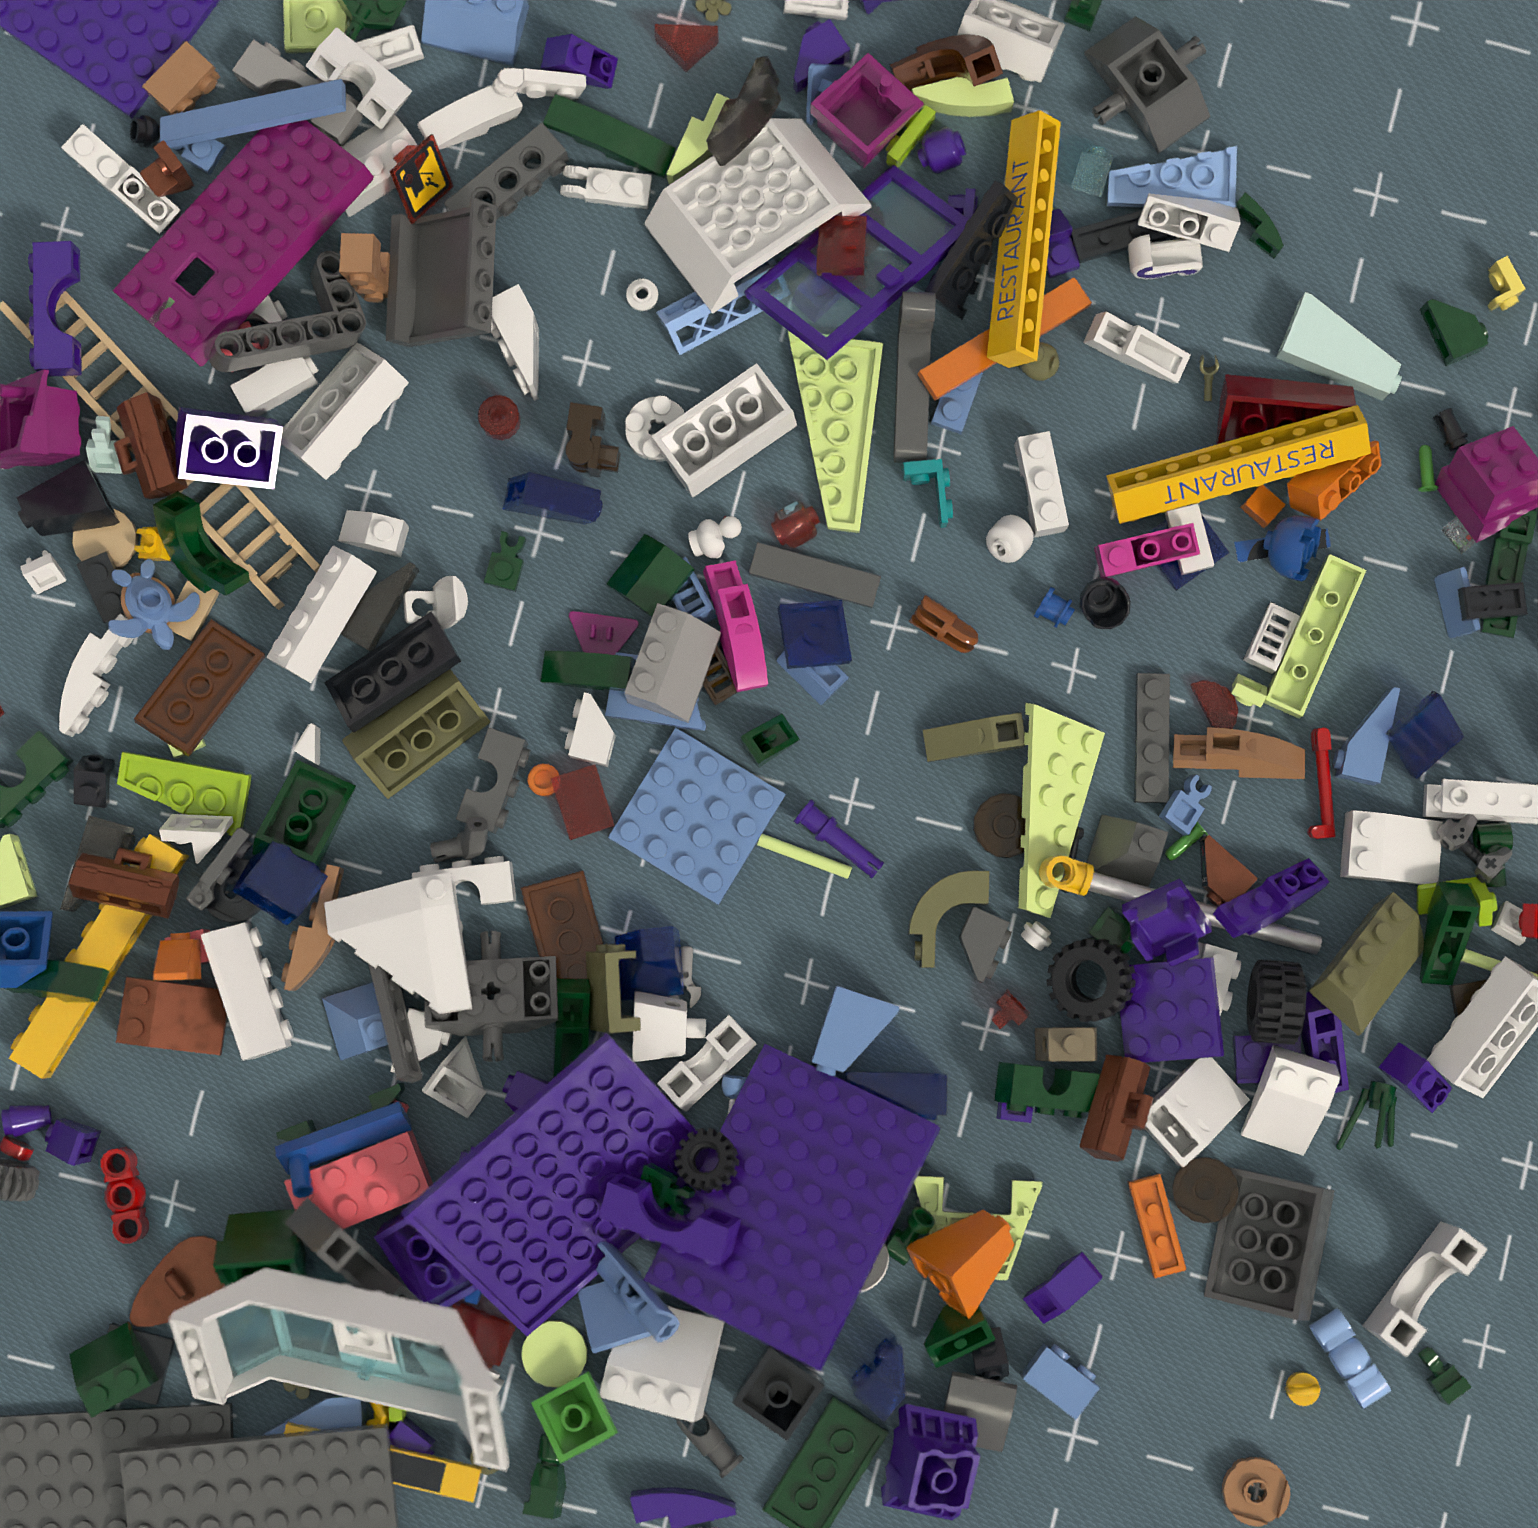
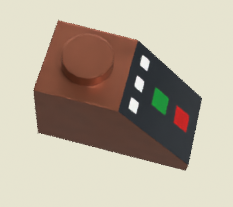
(1222, 873)

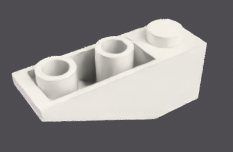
(1191, 219)

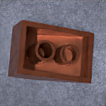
(172, 1016)

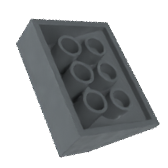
(1270, 1245)

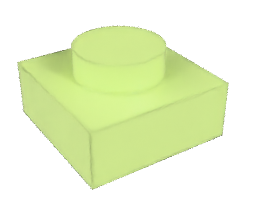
(1248, 691)

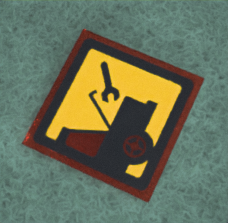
(420, 177)

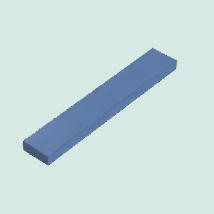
(253, 113)

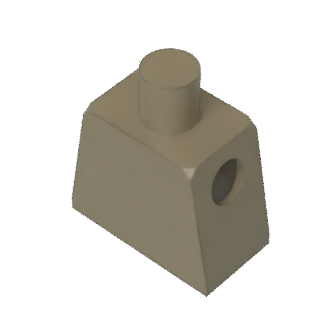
(1066, 1044)

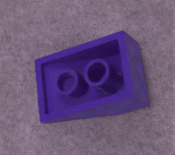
(421, 1265)

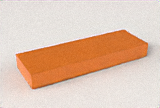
(1156, 1225)

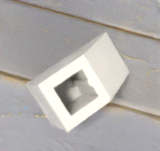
(593, 736)

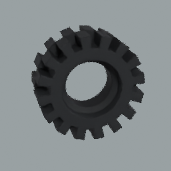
(693, 1146)

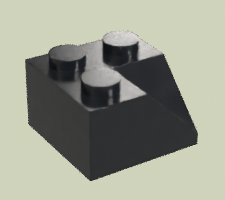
(778, 1392)

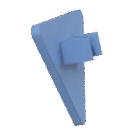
(820, 78)

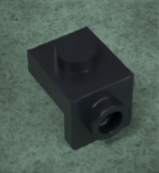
(92, 781)
(991, 1359)

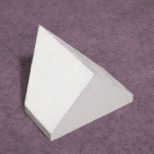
(457, 1081)

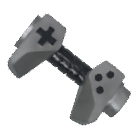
(1456, 836)

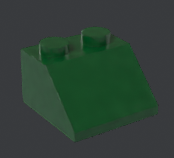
(111, 1369)

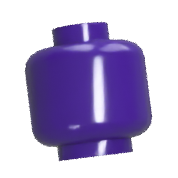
(942, 150)

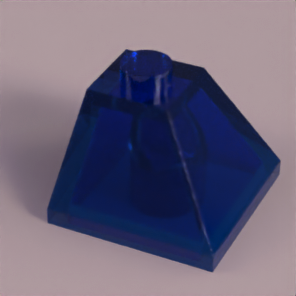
(656, 964)

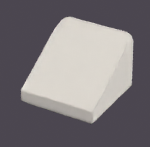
(309, 744)

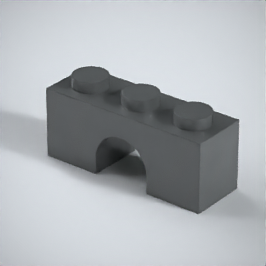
(506, 755)

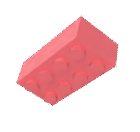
(368, 1181)

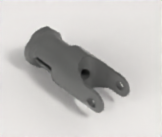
(714, 1446)

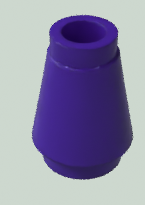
(25, 1118)

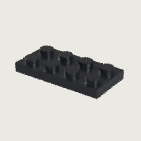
(392, 672)

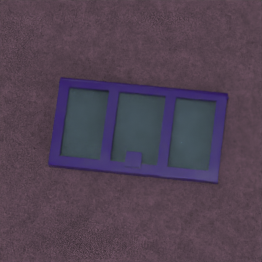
(905, 240)

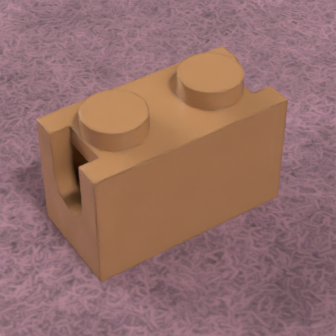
(181, 80)

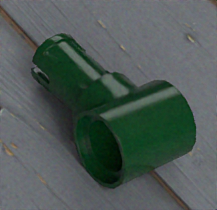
(1492, 838)

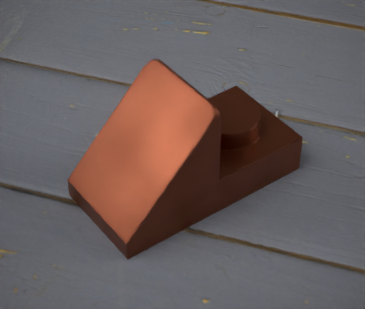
(166, 173)

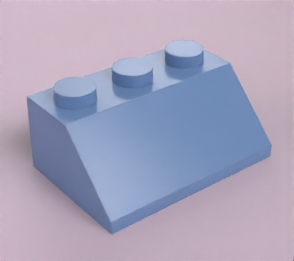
(476, 27)

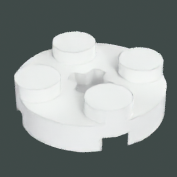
(639, 423)

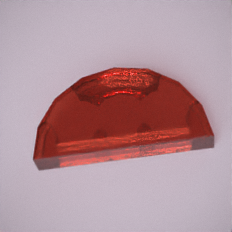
(1216, 703)

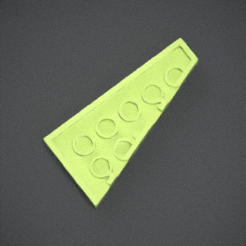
(839, 418)

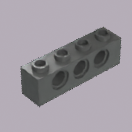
(535, 145)

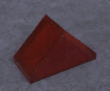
(686, 42)

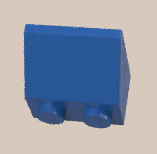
(23, 945)

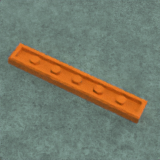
(972, 358)

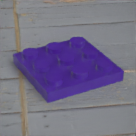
(1173, 1012)

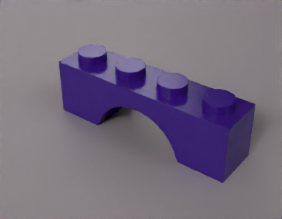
(54, 270)
(632, 1206)

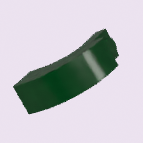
(191, 550)

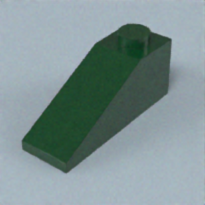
(1447, 931)

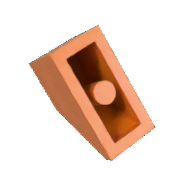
(178, 958)

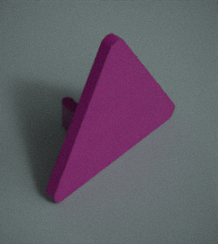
(602, 632)

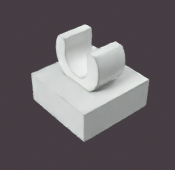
(43, 572)

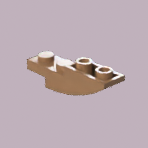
(1241, 750)
(312, 944)

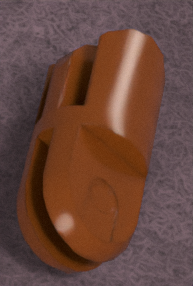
(944, 625)

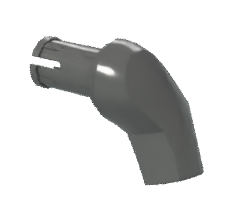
(467, 844)

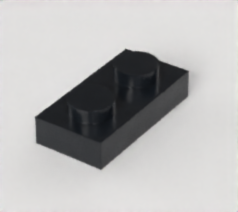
(103, 590)

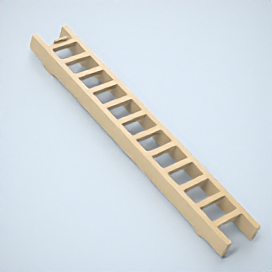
(127, 365)

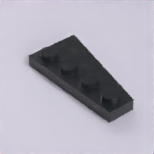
(971, 250)

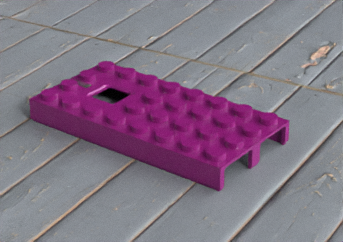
(248, 230)

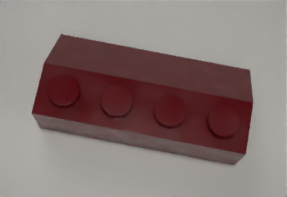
(1262, 404)

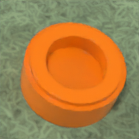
(540, 781)

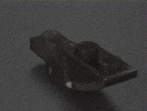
(747, 114)

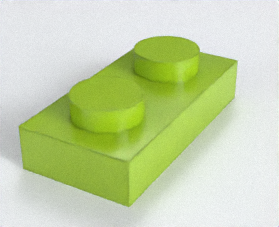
(917, 126)

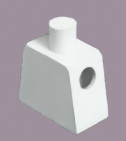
(663, 1027)

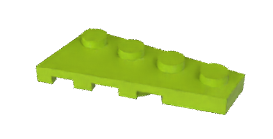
(187, 786)

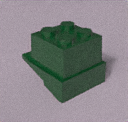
(256, 1243)

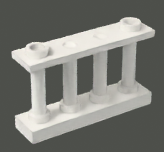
(1483, 799)

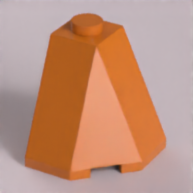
(964, 1258)

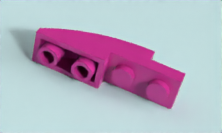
(738, 625)

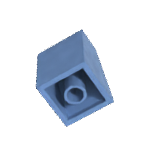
(849, 1028)

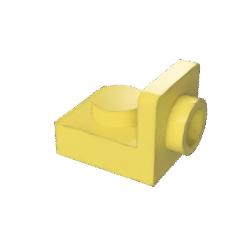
(1505, 278)

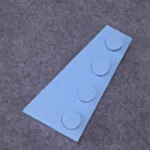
(1198, 177)

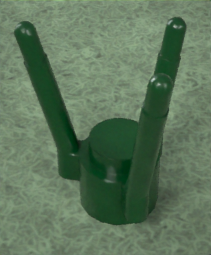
(1380, 1098)

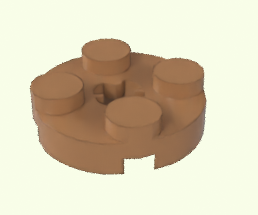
(1271, 1479)

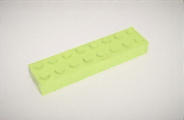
(1314, 636)

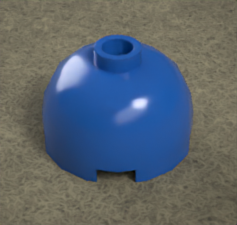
(1293, 545)

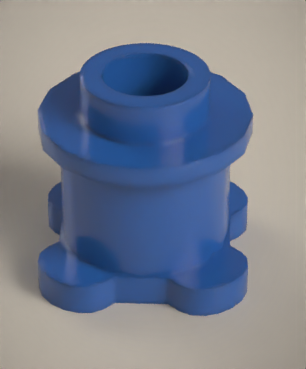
(1055, 608)

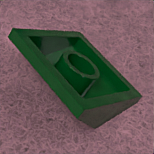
(650, 575)

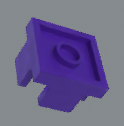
(1167, 923)

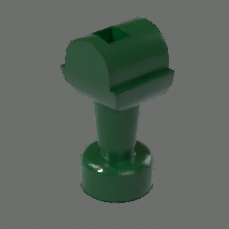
(919, 1222)

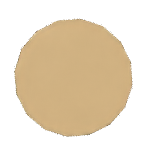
(116, 539)

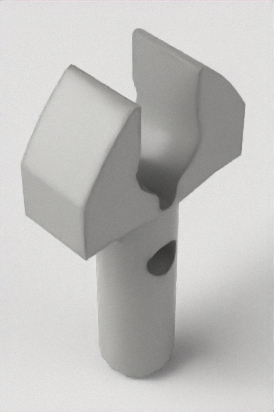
(687, 962)

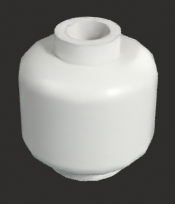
(1009, 538)

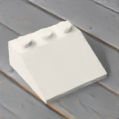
(668, 1374)

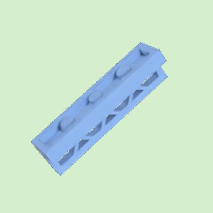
(692, 308)

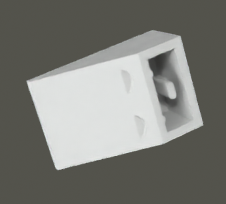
(519, 332)
(1193, 1109)

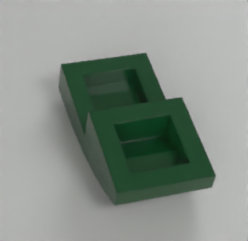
(1265, 234)

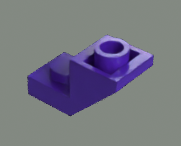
(1064, 1288)

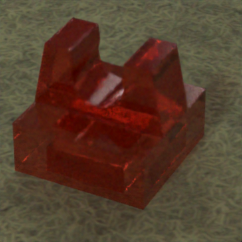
(1010, 1009)

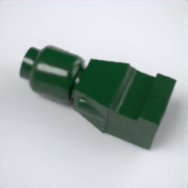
(547, 1484)

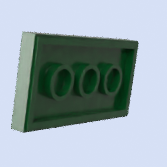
(825, 1468)

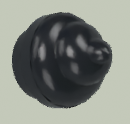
(144, 131)

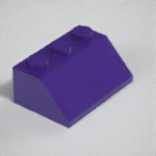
(227, 448)

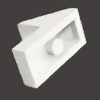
(201, 830)

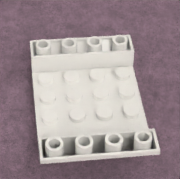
(739, 215)

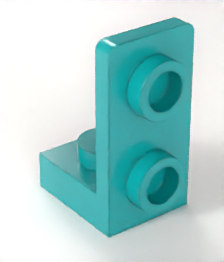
(921, 472)

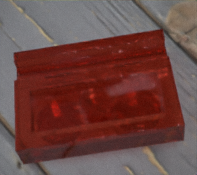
(842, 246)
(582, 802)

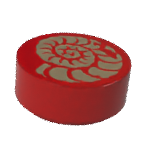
(16, 1148)

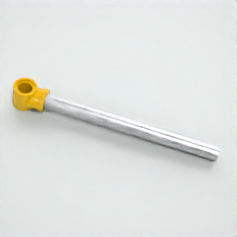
(1081, 878)

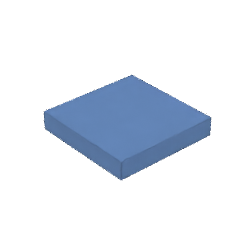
(608, 1319)

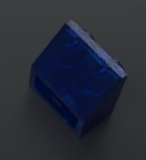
(279, 882)
(883, 1380)

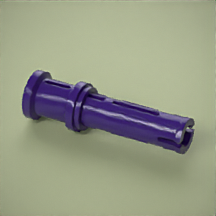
(826, 829)

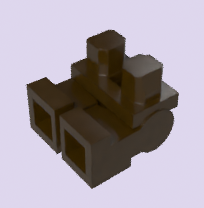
(585, 449)

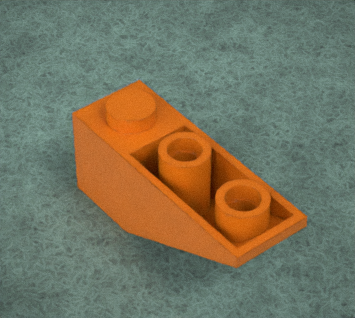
(1323, 489)

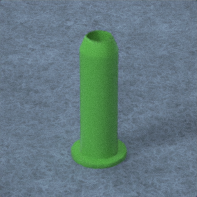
(1426, 469)
(1185, 842)

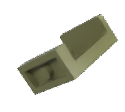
(605, 990)

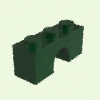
(43, 764)
(1023, 1086)

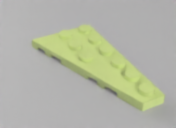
(1053, 796)

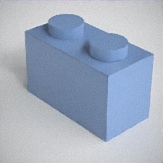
(1059, 1380)

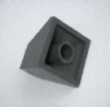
(1126, 850)

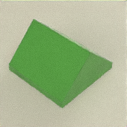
(574, 1417)

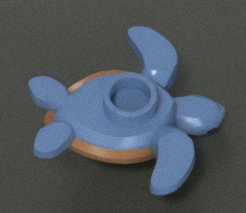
(150, 606)

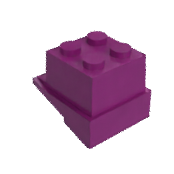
(864, 109)
(37, 423)
(1491, 482)

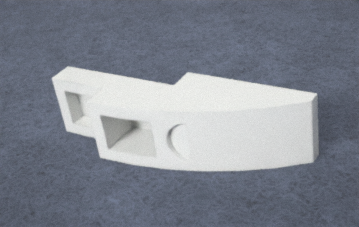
(120, 179)
(83, 684)

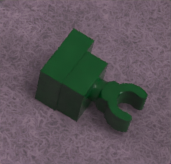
(1082, 13)
(1446, 1379)

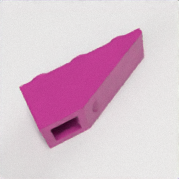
(1147, 550)

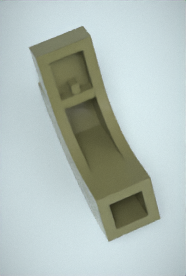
(954, 890)

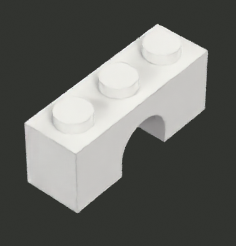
(343, 59)
(1042, 482)
(492, 879)
(695, 1077)

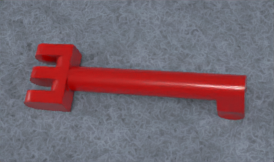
(1321, 744)

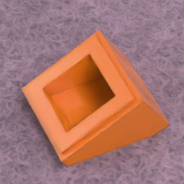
(1263, 506)

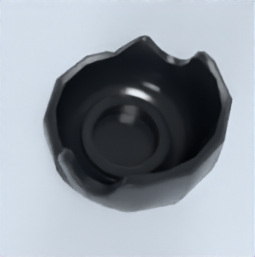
(1105, 603)

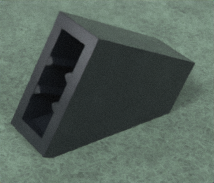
(67, 503)

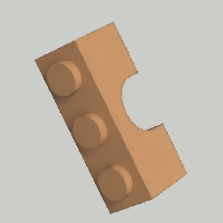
(365, 265)

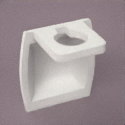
(448, 601)

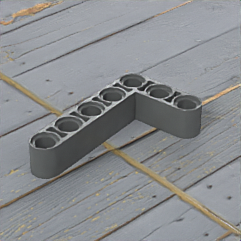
(300, 329)
(913, 355)

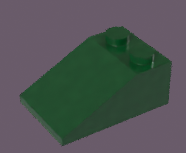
(305, 813)

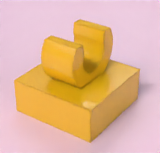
(151, 545)

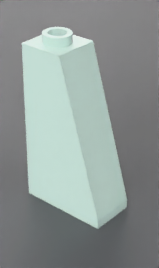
(1336, 350)

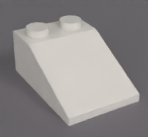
(1390, 848)
(1290, 1100)

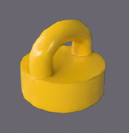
(1302, 1388)

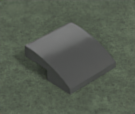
(986, 1401)

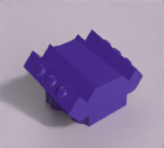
(931, 1463)

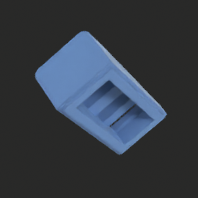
(705, 613)

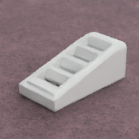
(1261, 661)

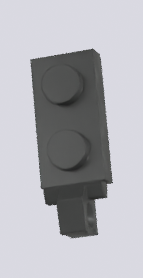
(219, 869)

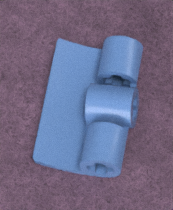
(626, 1281)

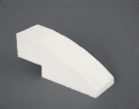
(470, 117)
(1136, 347)

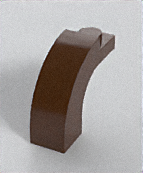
(949, 57)

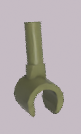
(1208, 377)

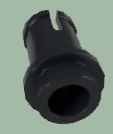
(1450, 429)

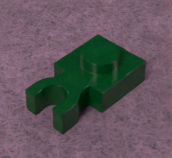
(505, 567)
(665, 1188)

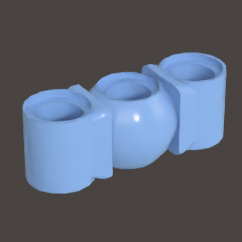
(1350, 1358)

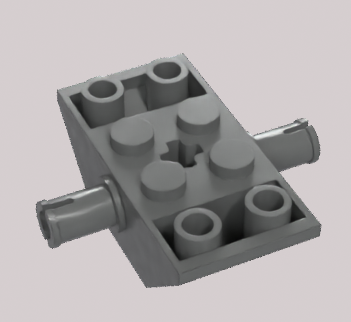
(1160, 108)
(522, 998)

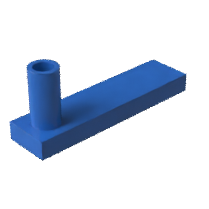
(338, 1140)

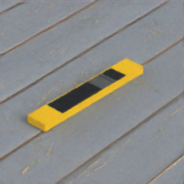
(425, 1471)

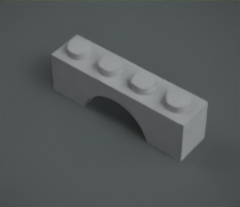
(267, 72)

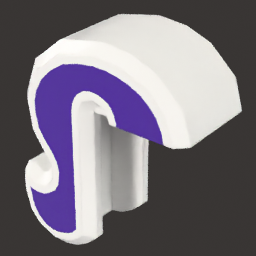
(1163, 257)

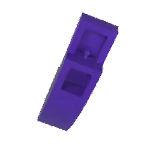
(1271, 900)

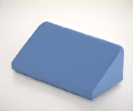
(1447, 589)
(818, 681)

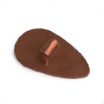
(177, 1281)

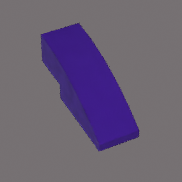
(680, 1505)

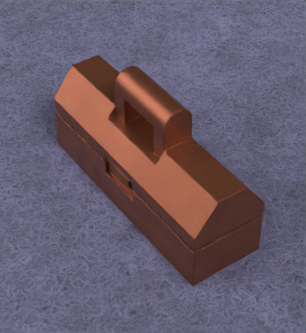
(152, 445)
(124, 886)
(1114, 1108)

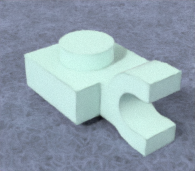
(100, 448)

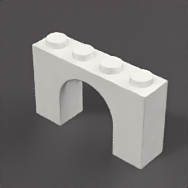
(277, 380)
(1443, 1254)

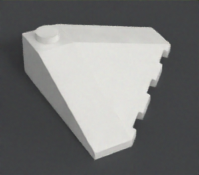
(411, 934)

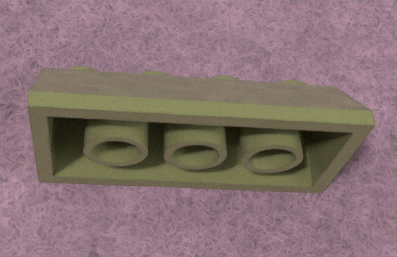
(416, 733)
(1371, 963)

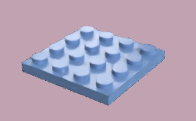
(697, 816)

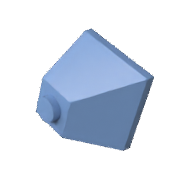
(355, 1021)

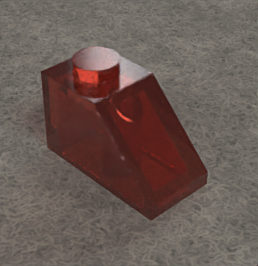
(488, 1333)

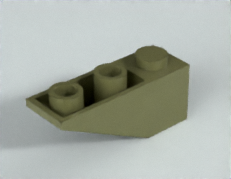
(974, 737)

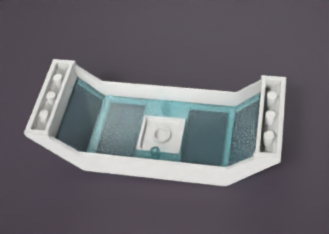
(343, 1345)

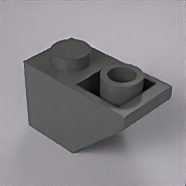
(980, 941)

